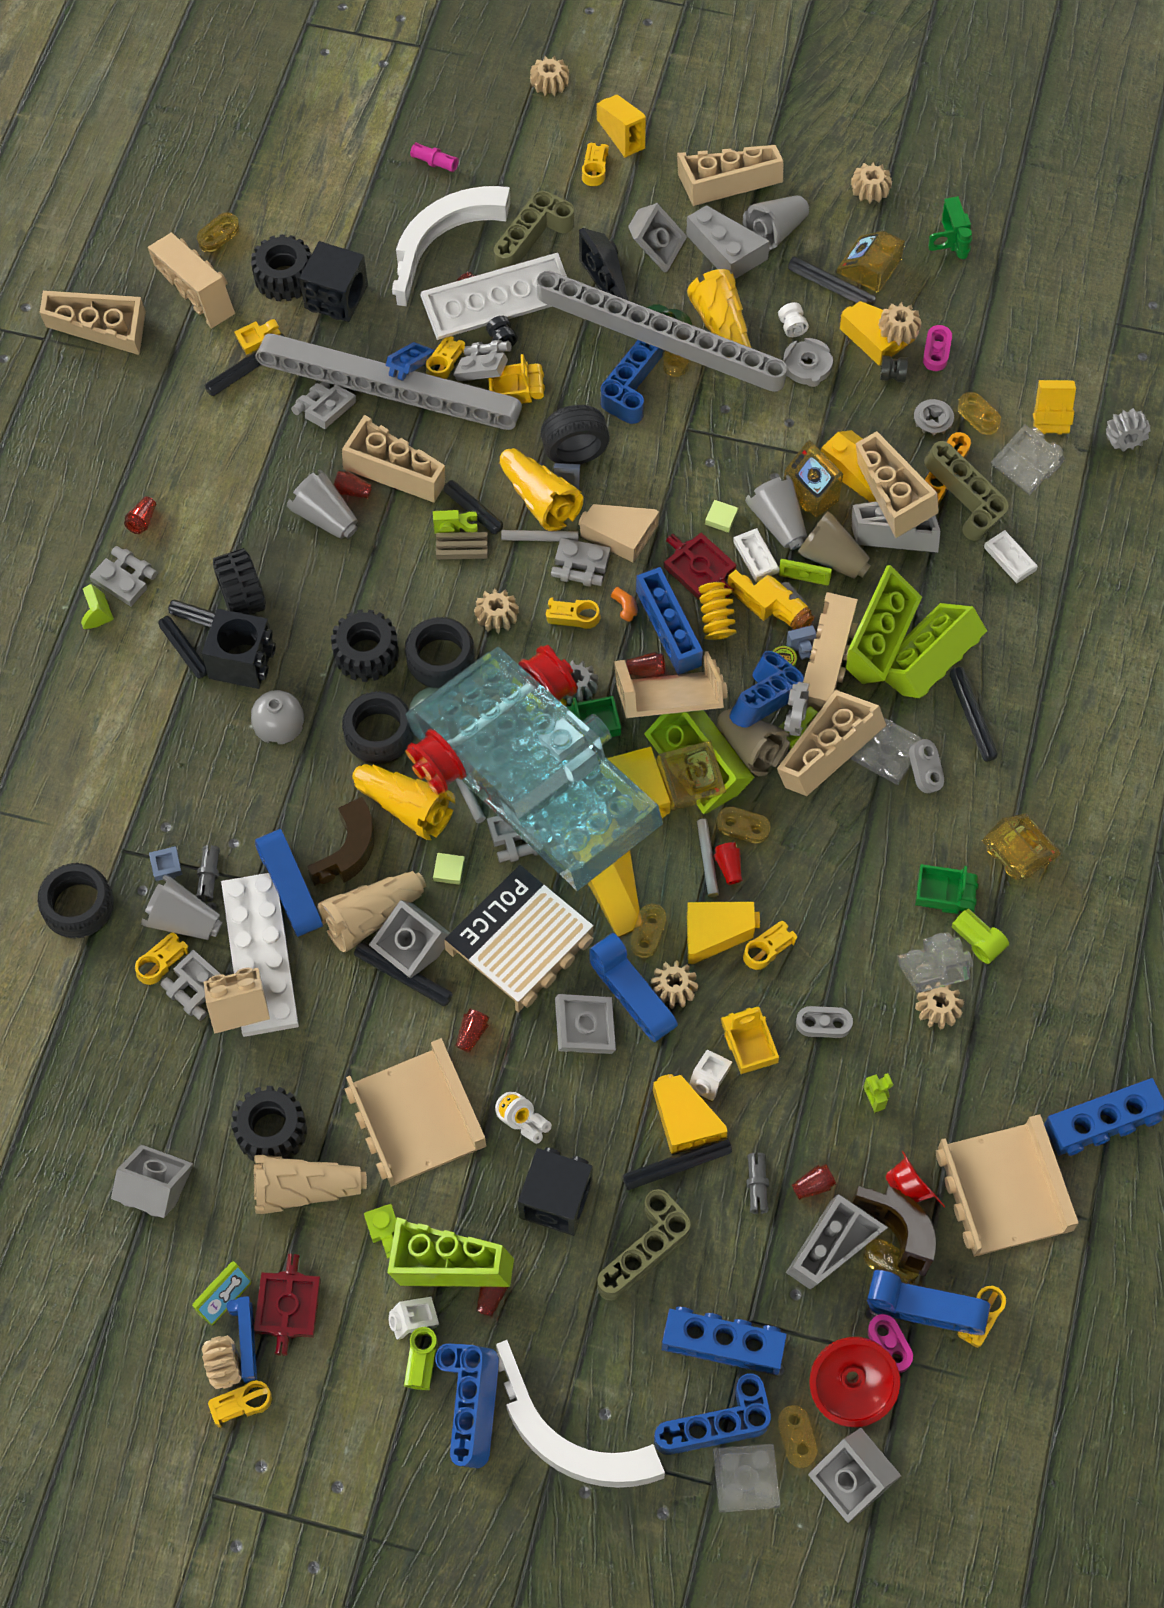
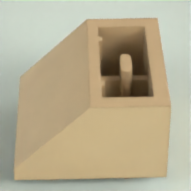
(236, 999)

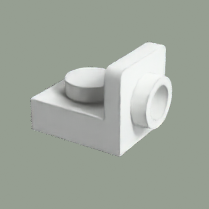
(709, 1074)
(411, 1315)

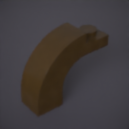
(355, 851)
(907, 1222)

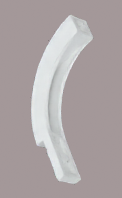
(437, 218)
(585, 1465)

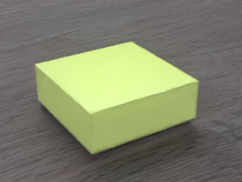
(721, 516)
(448, 868)

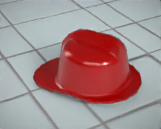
(905, 1179)

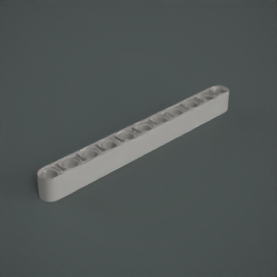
(661, 331)
(374, 378)

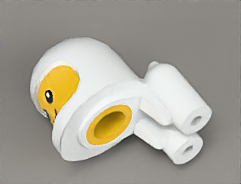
(519, 1114)

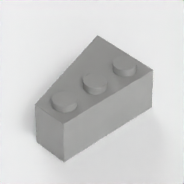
(726, 241)
(872, 529)
(834, 1239)

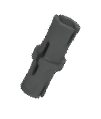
(208, 873)
(757, 1183)

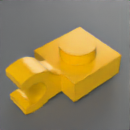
(253, 334)

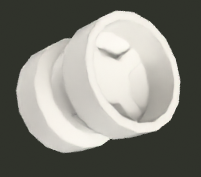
(793, 319)

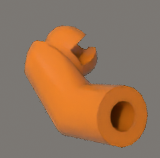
(628, 604)

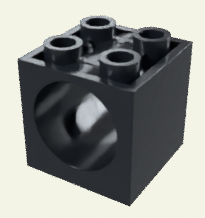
(333, 281)
(236, 629)
(555, 1190)

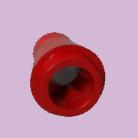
(729, 861)

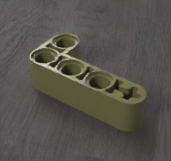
(540, 212)
(943, 463)
(639, 1251)

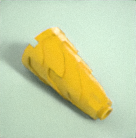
(719, 305)
(544, 493)
(406, 799)

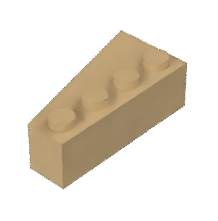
(729, 173)
(193, 278)
(96, 317)
(392, 461)
(895, 485)
(830, 648)
(829, 741)

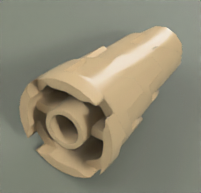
(366, 908)
(297, 1183)

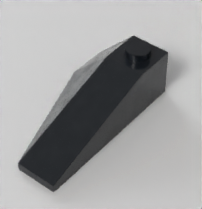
(601, 262)

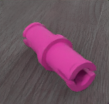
(434, 157)

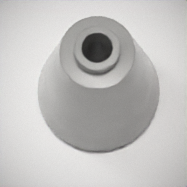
(776, 218)
(323, 506)
(779, 511)
(180, 912)

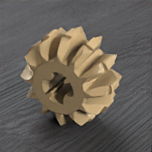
(549, 76)
(871, 182)
(899, 323)
(496, 610)
(674, 975)
(949, 1010)
(221, 1362)

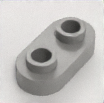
(925, 766)
(824, 1019)

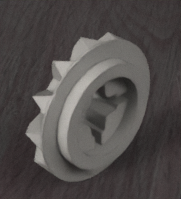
(936, 409)

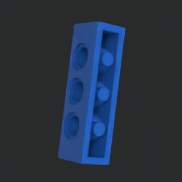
(669, 621)
(1142, 1095)
(736, 1353)

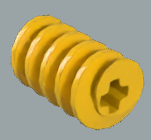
(716, 611)

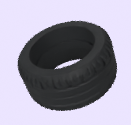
(575, 434)
(433, 630)
(372, 704)
(68, 876)

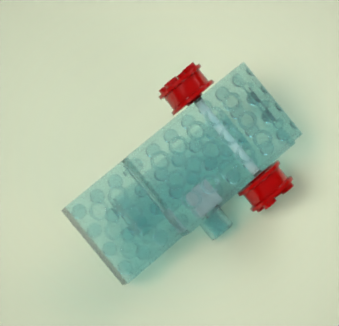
(532, 761)

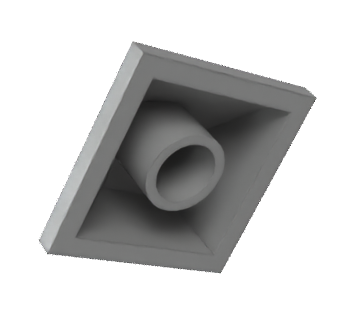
(657, 235)

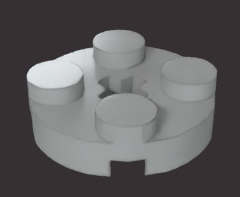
(804, 373)
(798, 699)

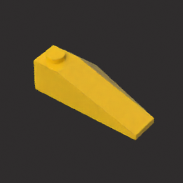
(843, 454)
(618, 895)

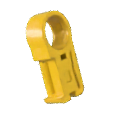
(596, 162)
(445, 356)
(568, 613)
(771, 943)
(164, 956)
(977, 1340)
(234, 1402)

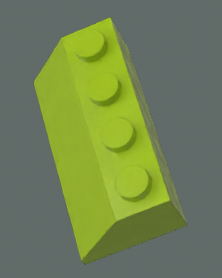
(882, 628)
(934, 648)
(695, 727)

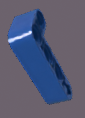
(620, 393)
(771, 693)
(288, 882)
(630, 988)
(927, 1305)
(710, 1422)
(471, 1443)

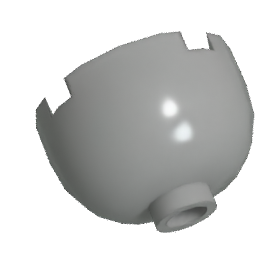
(277, 717)

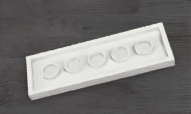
(480, 298)
(260, 942)

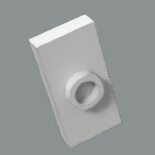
(756, 554)
(1010, 556)

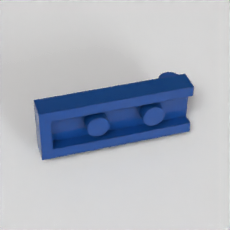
(408, 359)
(244, 1310)

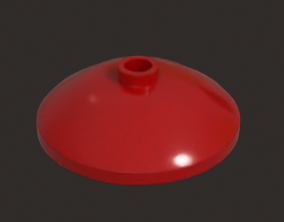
(856, 1400)

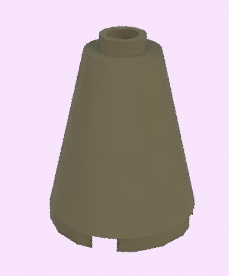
(835, 548)
(755, 745)

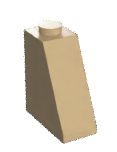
(619, 527)

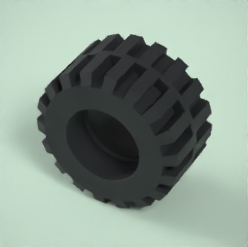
(278, 253)
(239, 582)
(365, 627)
(267, 1103)

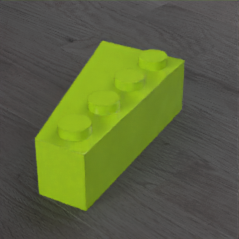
(445, 1259)

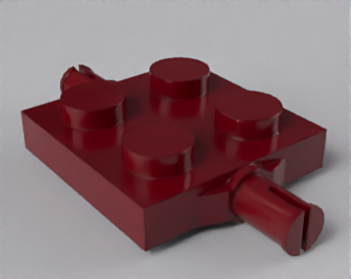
(698, 563)
(287, 1304)

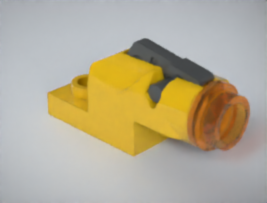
(771, 598)

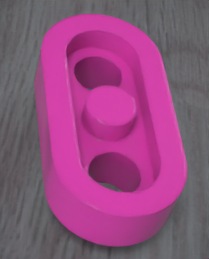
(937, 350)
(893, 1342)

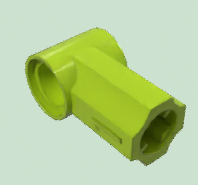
(985, 941)
(420, 1362)

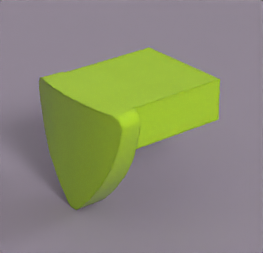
(99, 609)

